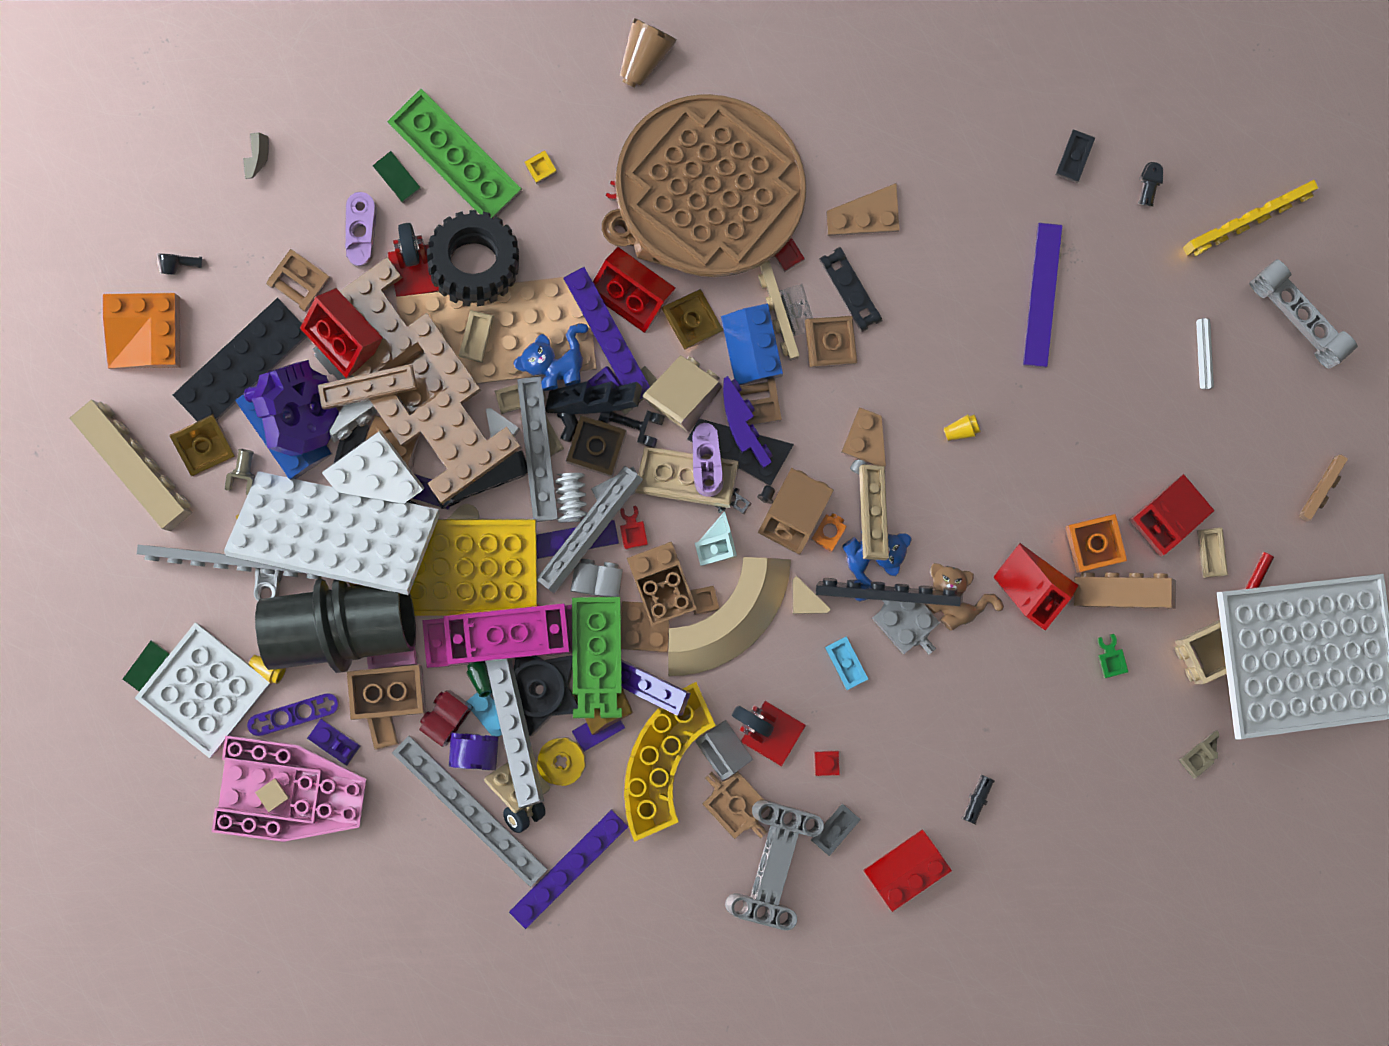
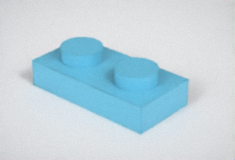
(846, 663)
(486, 712)

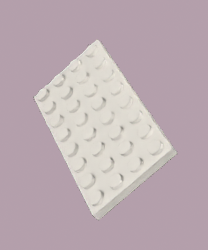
(332, 533)

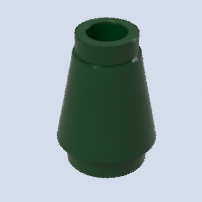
(479, 677)

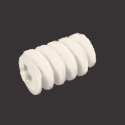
(570, 498)

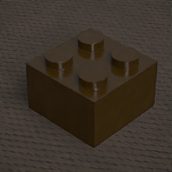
(596, 446)

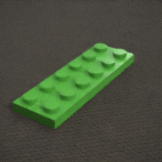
(454, 155)

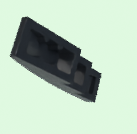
(587, 399)

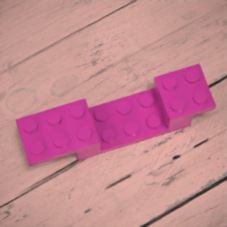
(498, 635)

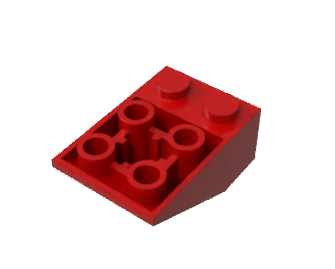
(1171, 515)
(1035, 586)

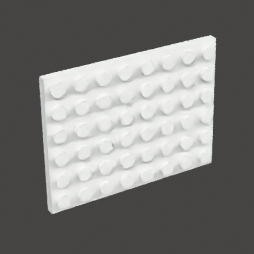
(1306, 655)

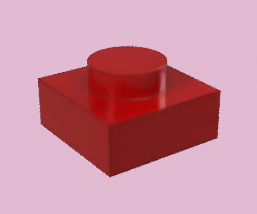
(826, 763)

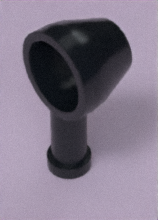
(170, 262)

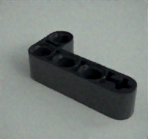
(505, 472)

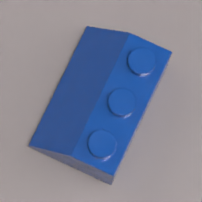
(752, 344)

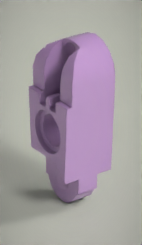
(360, 248)
(706, 442)

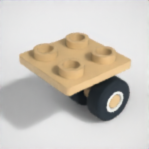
(516, 818)

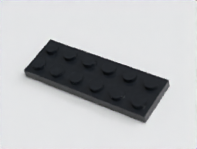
(241, 362)

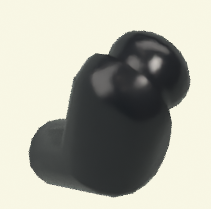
(570, 423)

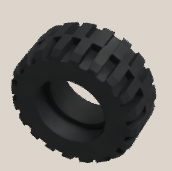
(479, 230)

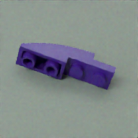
(738, 414)

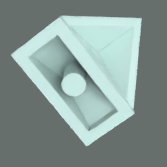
(716, 543)

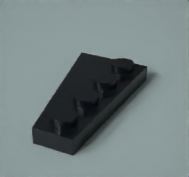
(747, 460)

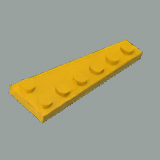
(1283, 203)

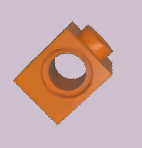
(826, 542)

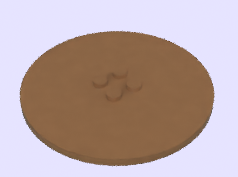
(710, 185)

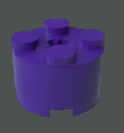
(473, 751)

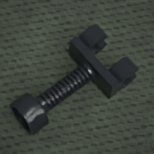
(607, 417)

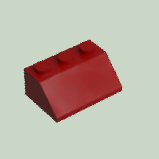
(632, 289)
(340, 332)
(907, 870)

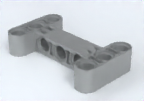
(1333, 346)
(774, 865)

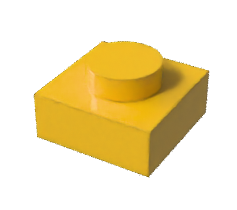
(540, 167)

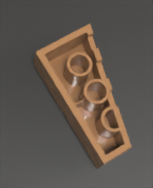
(1125, 592)

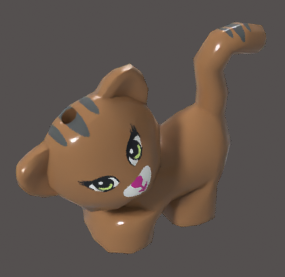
(956, 578)

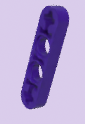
(293, 714)

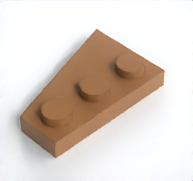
(865, 215)

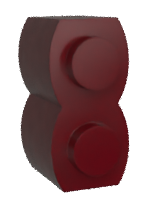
(445, 717)

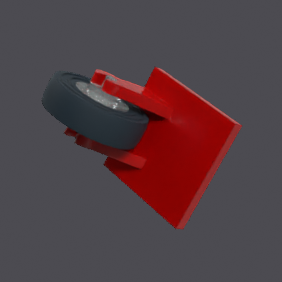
(411, 263)
(769, 731)

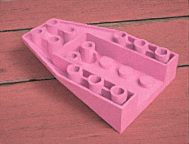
(320, 792)

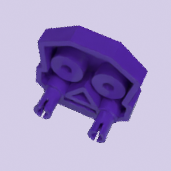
(290, 393)

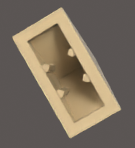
(805, 600)

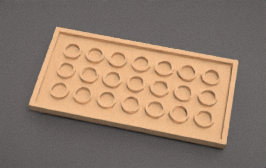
(518, 320)

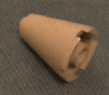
(644, 52)

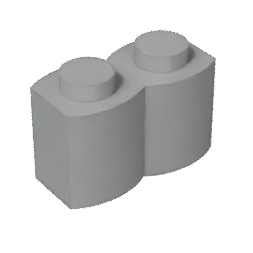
(596, 579)

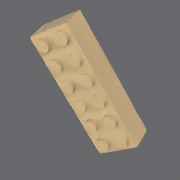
(130, 464)

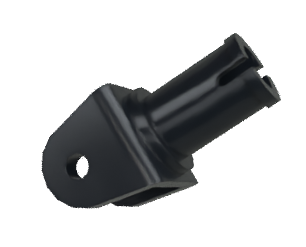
(1150, 181)

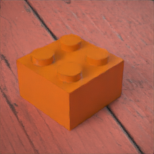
(1096, 543)

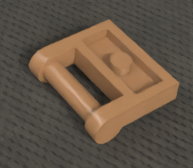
(301, 272)
(766, 409)

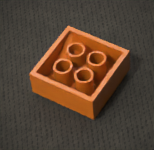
(142, 330)

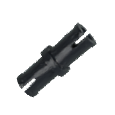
(978, 799)

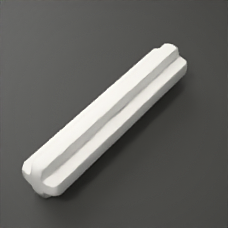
(1205, 353)

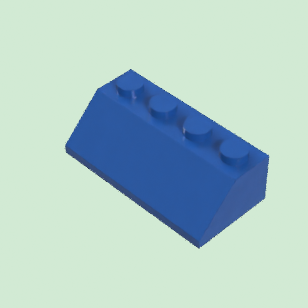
(292, 465)

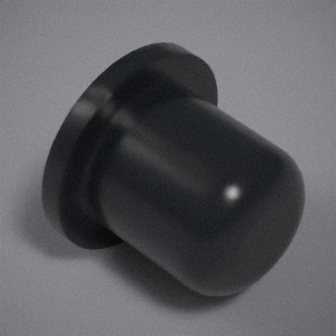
(767, 494)

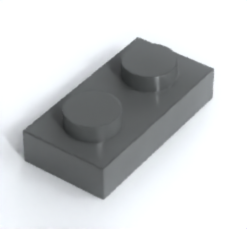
(836, 829)

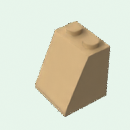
(683, 392)

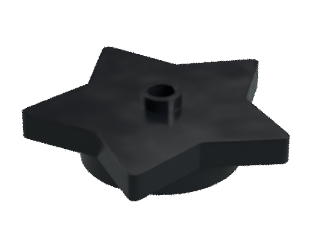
(556, 695)

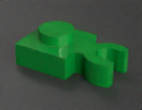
(1112, 660)

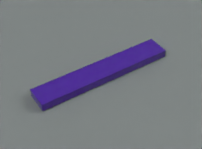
(1042, 295)

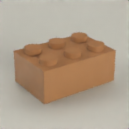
(386, 692)

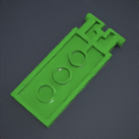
(596, 655)

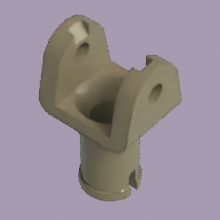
(242, 470)

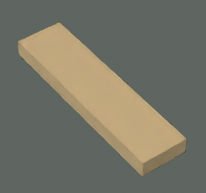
(873, 512)

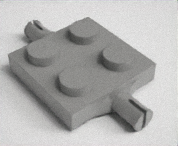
(907, 624)

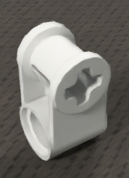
(267, 581)

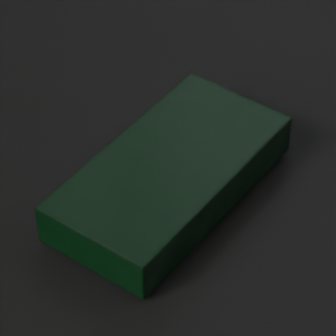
(396, 177)
(145, 665)

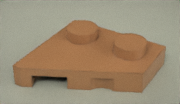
(866, 438)

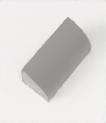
(724, 750)

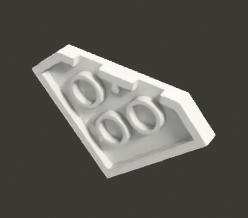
(374, 472)

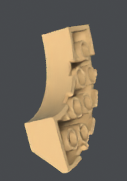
(735, 624)

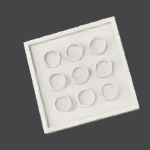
(202, 690)

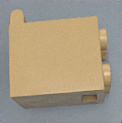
(1210, 650)

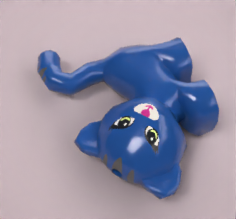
(540, 360)
(857, 565)

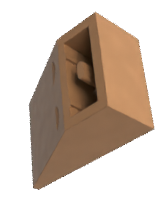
(661, 583)

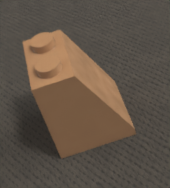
(795, 510)

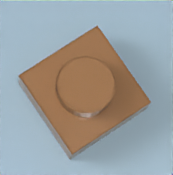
(705, 600)

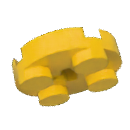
(565, 748)

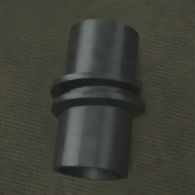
(333, 626)

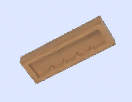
(1319, 496)

